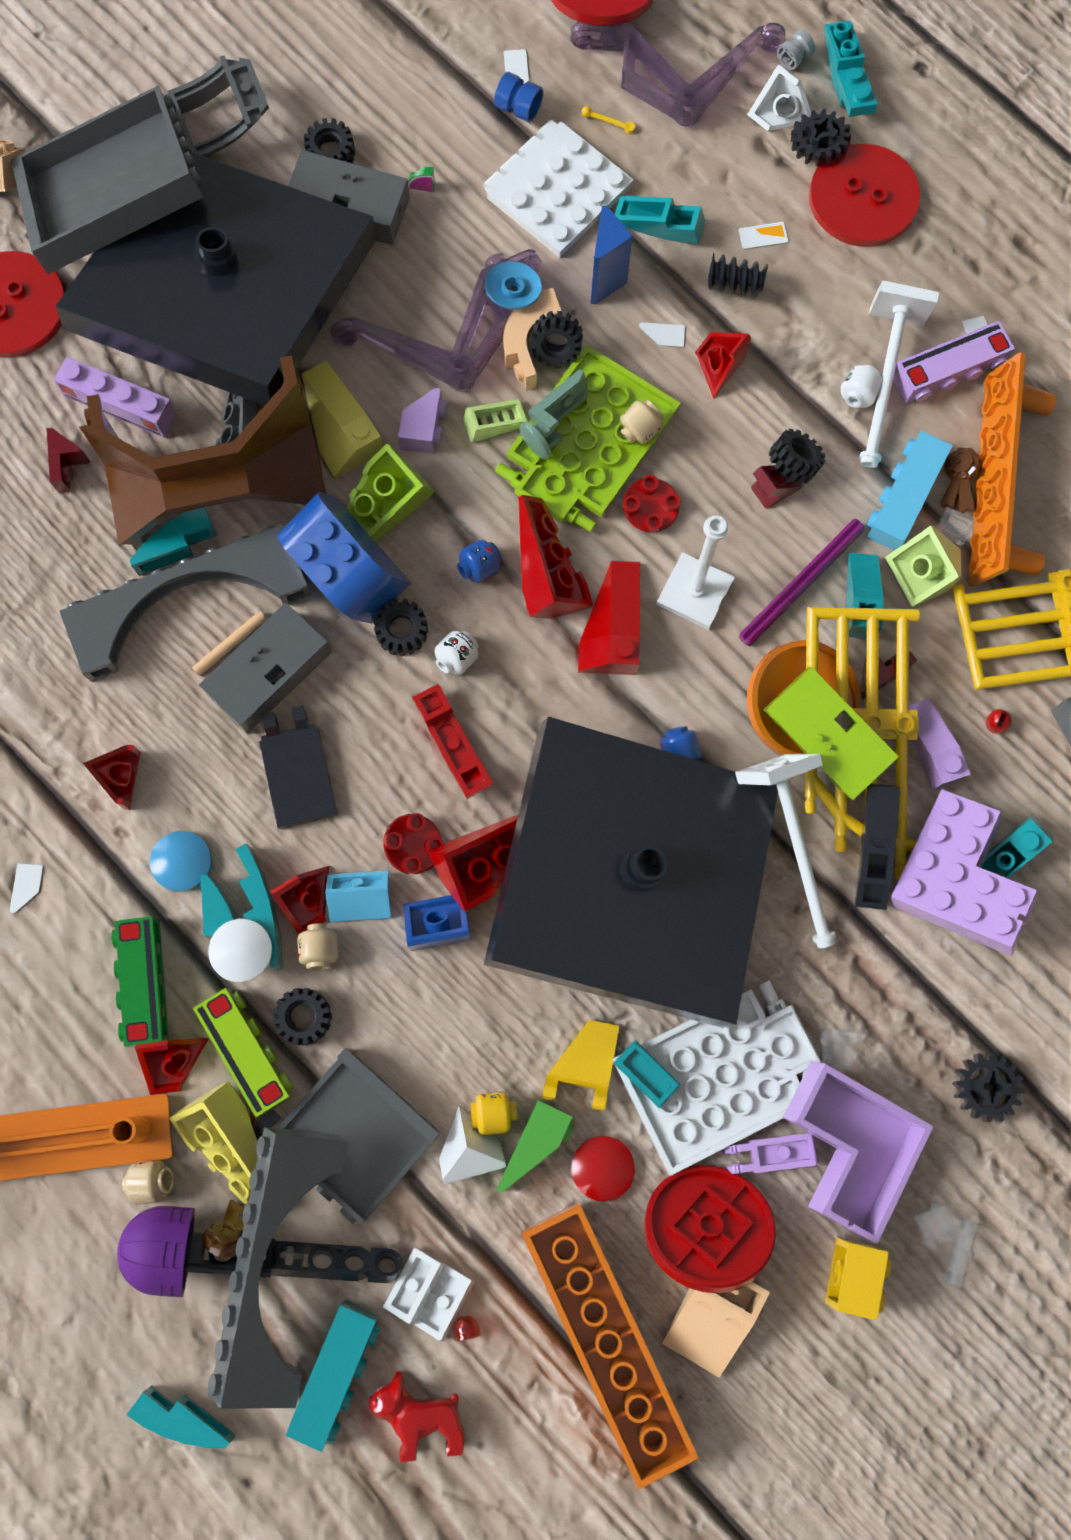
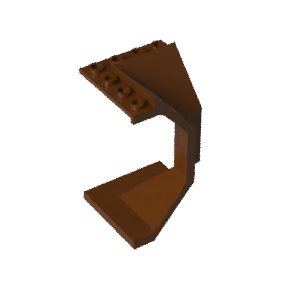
(267, 461)

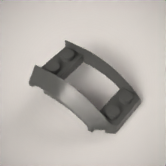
(246, 90)

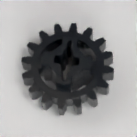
(820, 137)
(988, 1099)

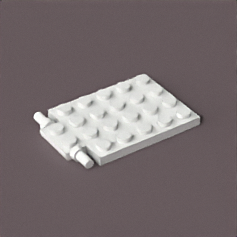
(728, 1077)

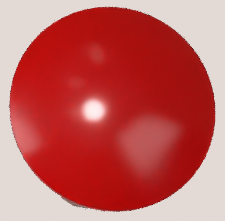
(651, 504)
(409, 843)
(603, 1168)

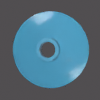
(513, 285)

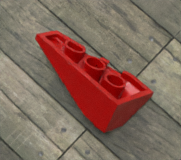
(547, 573)
(613, 628)
(475, 863)

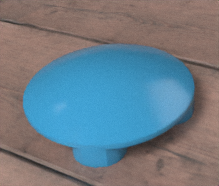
(180, 860)

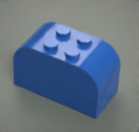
(342, 558)

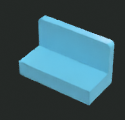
(358, 896)

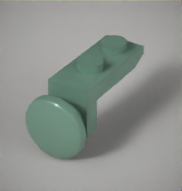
(549, 411)

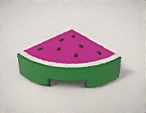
(422, 179)

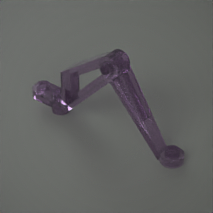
(687, 100)
(452, 367)

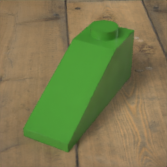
(541, 1137)

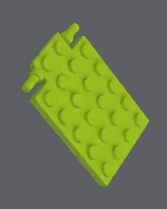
(594, 456)

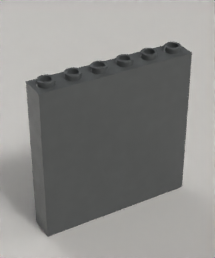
(105, 179)

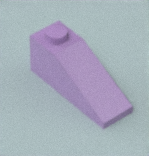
(938, 748)

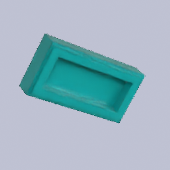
(647, 1074)

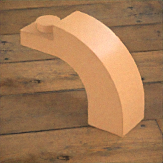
(518, 336)

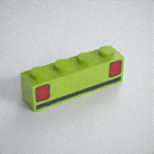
(243, 1051)

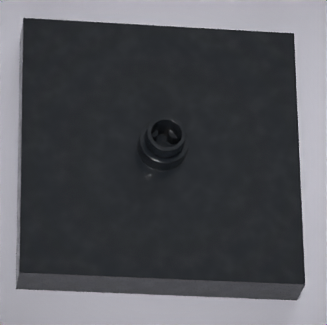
(223, 281)
(633, 875)

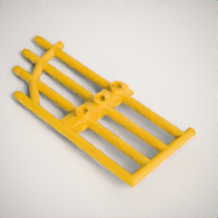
(1060, 587)
(888, 724)

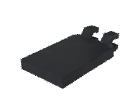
(296, 771)

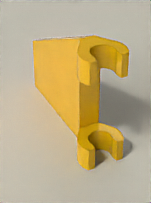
(586, 1063)

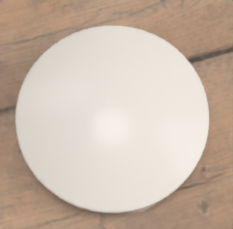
(240, 950)

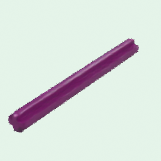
(801, 582)

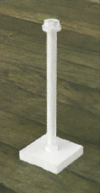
(903, 305)
(696, 586)
(779, 772)

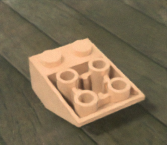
(714, 1325)

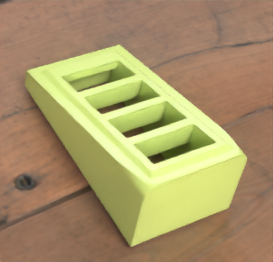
(486, 430)

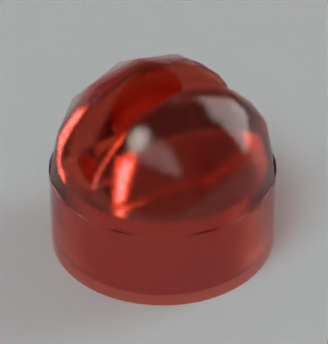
(466, 1328)

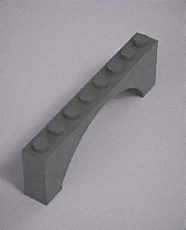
(104, 622)
(247, 1367)

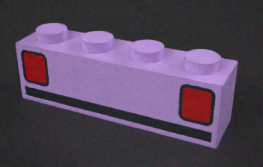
(952, 362)
(117, 396)

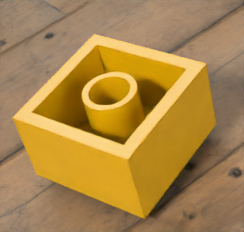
(857, 1278)

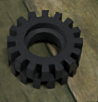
(330, 132)
(556, 325)
(797, 456)
(401, 610)
(283, 1016)

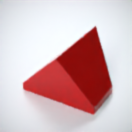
(721, 356)
(117, 773)
(303, 898)
(168, 1063)

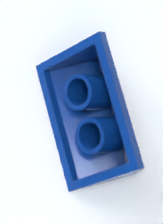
(610, 256)

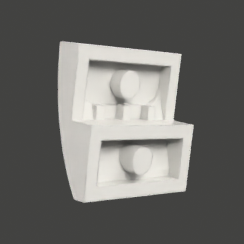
(429, 1294)

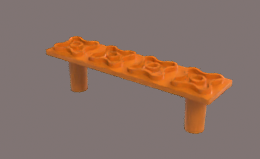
(996, 480)
(85, 1137)

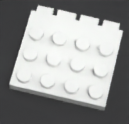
(557, 186)

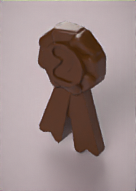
(961, 467)
(222, 1238)

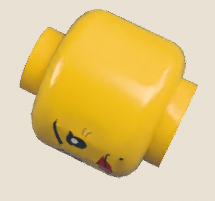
(493, 1113)

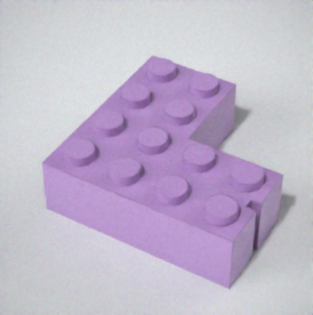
(949, 886)
(873, 1145)

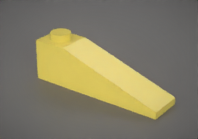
(340, 424)
(223, 1133)

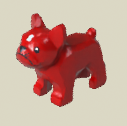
(418, 1418)

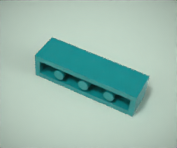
(332, 1376)

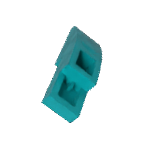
(847, 69)

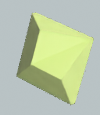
(926, 566)

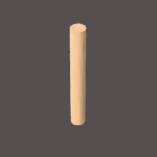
(229, 643)

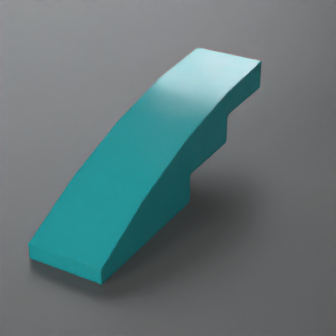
(263, 909)

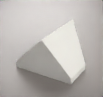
(780, 101)
(469, 1152)

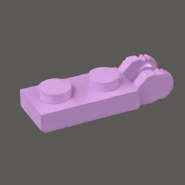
(775, 1153)

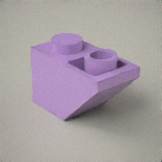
(420, 423)

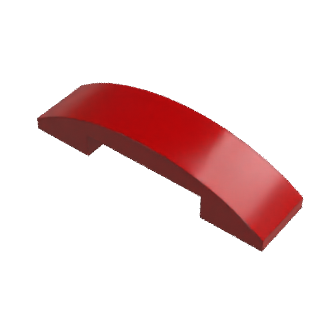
(452, 741)

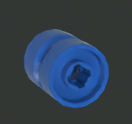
(518, 96)

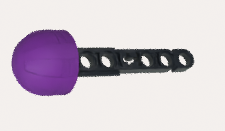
(162, 1248)

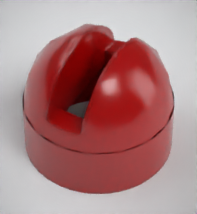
(993, 719)

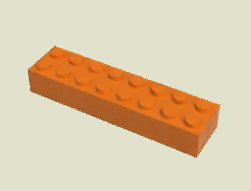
(609, 1345)

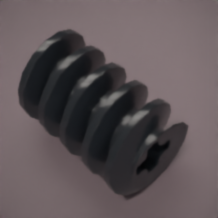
(737, 276)

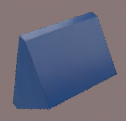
(435, 923)

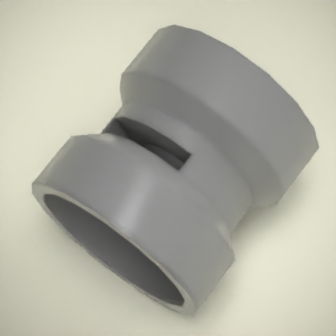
(798, 48)

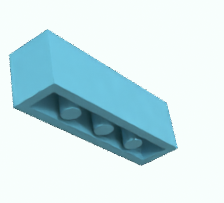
(909, 490)

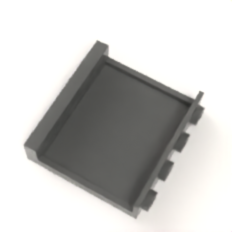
(380, 1129)

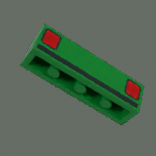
(140, 981)

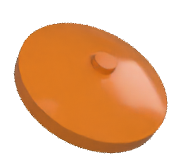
(775, 674)

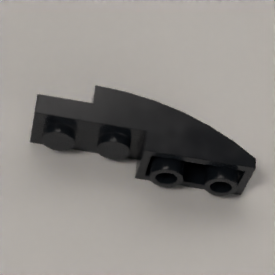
(878, 846)

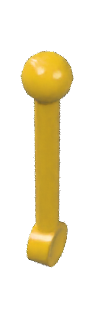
(629, 127)

